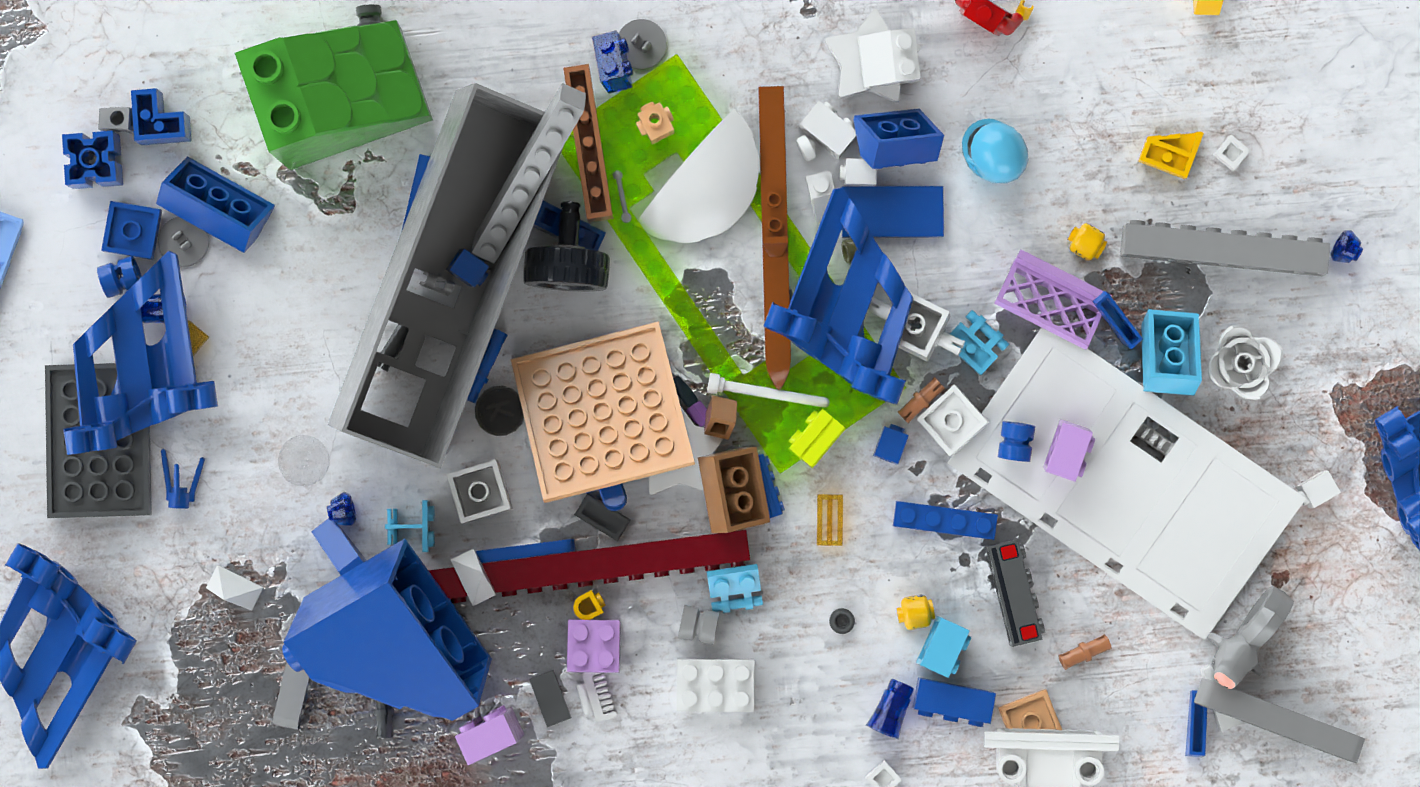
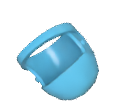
(996, 151)

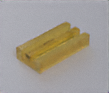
(820, 497)

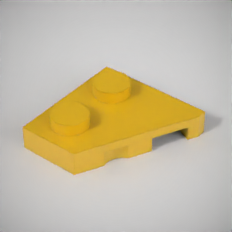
(1171, 152)

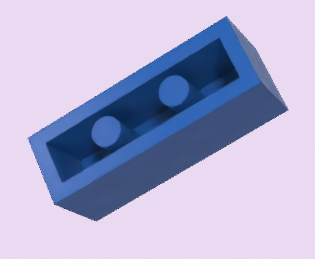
(954, 702)

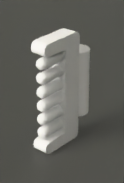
(591, 700)

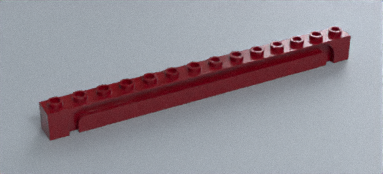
(605, 564)

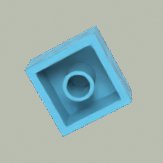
(944, 647)

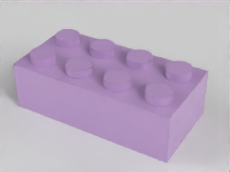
(485, 737)

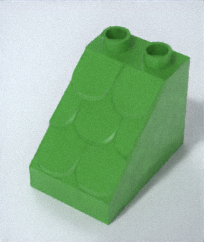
(332, 90)

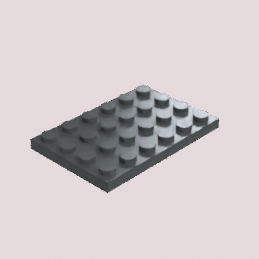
(93, 481)

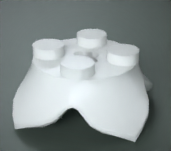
(1262, 357)

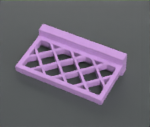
(1059, 285)

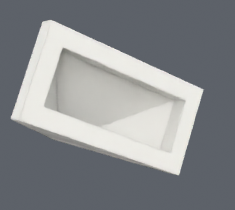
(473, 577)
(234, 588)

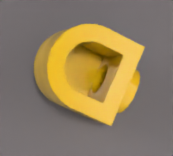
(589, 605)

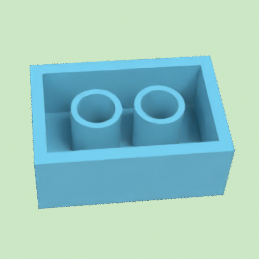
(1171, 352)

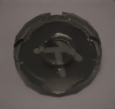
(499, 411)

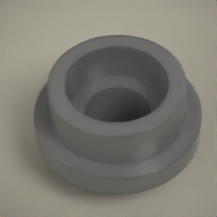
(849, 624)

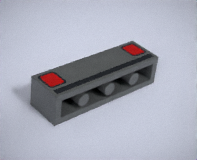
(1014, 592)

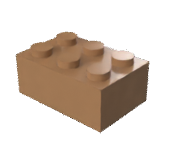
(734, 490)

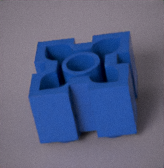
(81, 149)

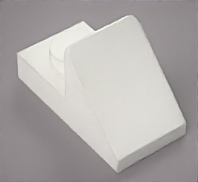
(820, 189)

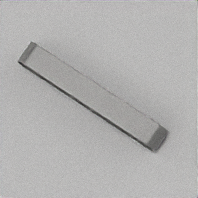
(1279, 720)

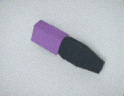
(696, 408)

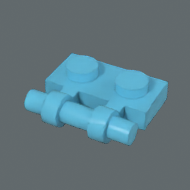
(975, 352)
(732, 582)

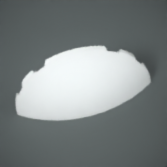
(709, 187)

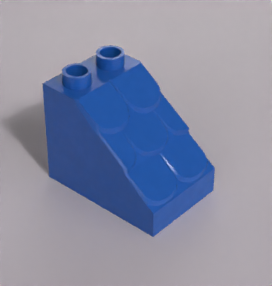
(390, 638)

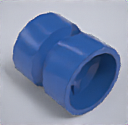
(111, 279)
(1016, 441)

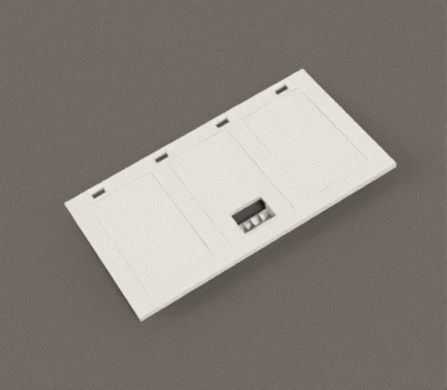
(1177, 526)

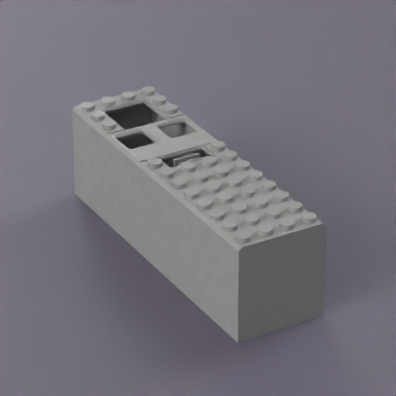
(461, 181)

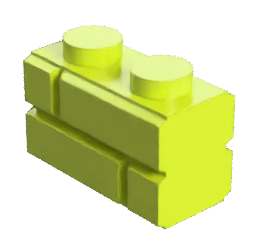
(816, 438)

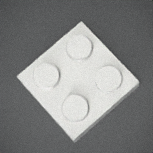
(953, 420)

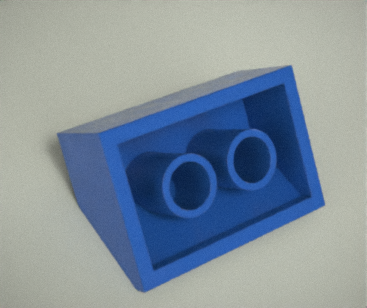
(897, 138)

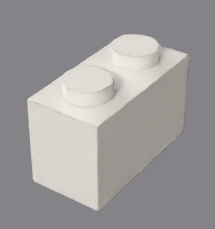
(829, 129)

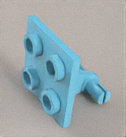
(428, 536)

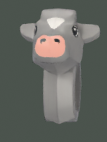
(1239, 653)

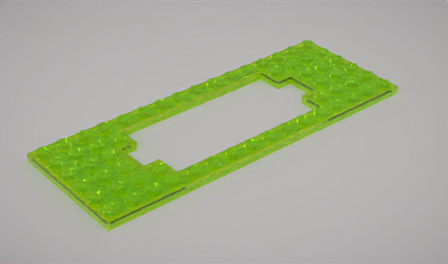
(631, 153)

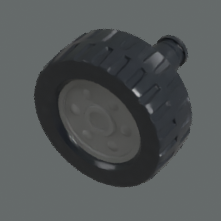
(567, 264)

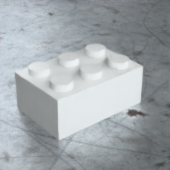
(715, 685)

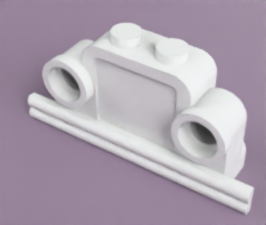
(1050, 756)

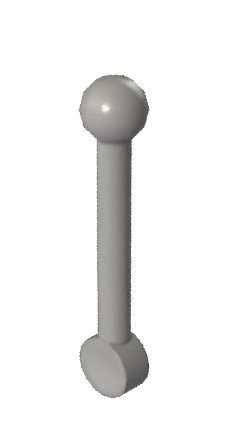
(626, 217)

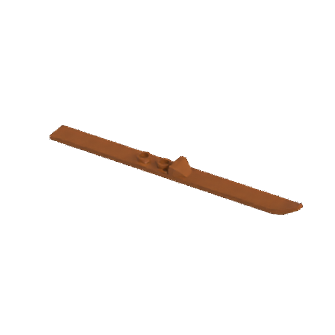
(774, 225)

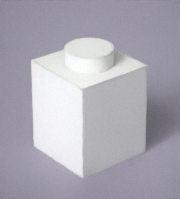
(857, 173)
(1318, 489)

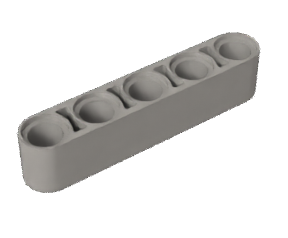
(292, 698)

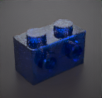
(612, 61)

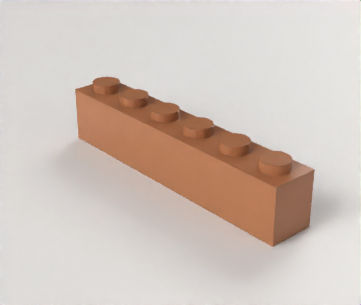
(589, 148)

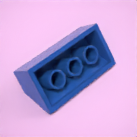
(214, 204)

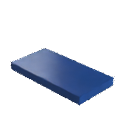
(899, 210)

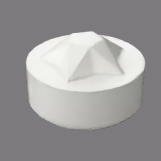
(807, 147)

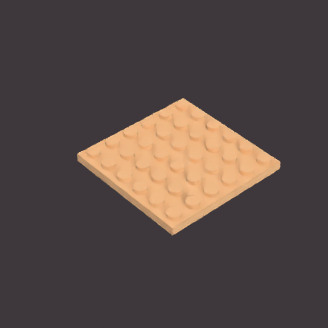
(602, 412)

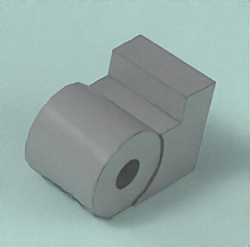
(116, 119)

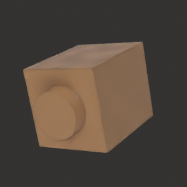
(720, 417)

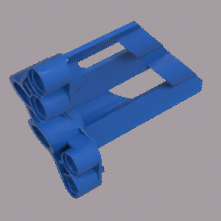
(151, 380)

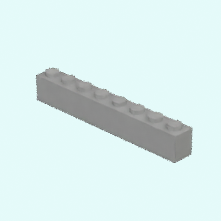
(529, 172)
(1225, 249)

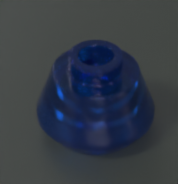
(1346, 247)
(342, 510)

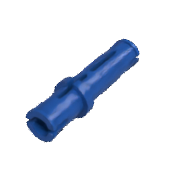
(489, 358)

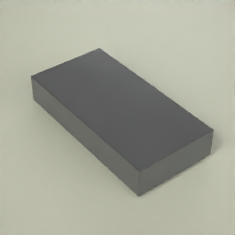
(605, 520)
(550, 698)

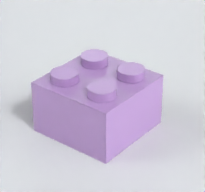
(1069, 450)
(593, 646)

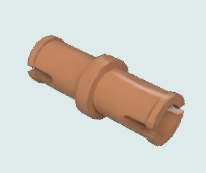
(921, 400)
(1084, 652)

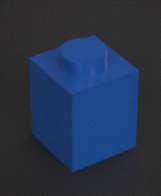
(468, 268)
(891, 444)

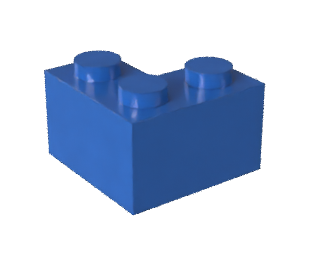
(152, 124)

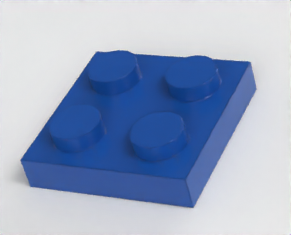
(131, 230)

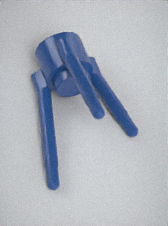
(178, 496)

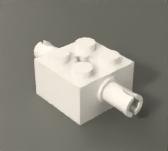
(932, 332)

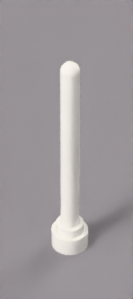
(719, 384)

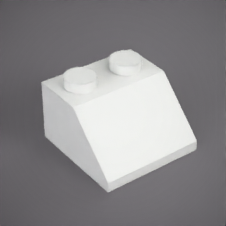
(889, 58)

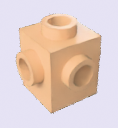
(658, 130)

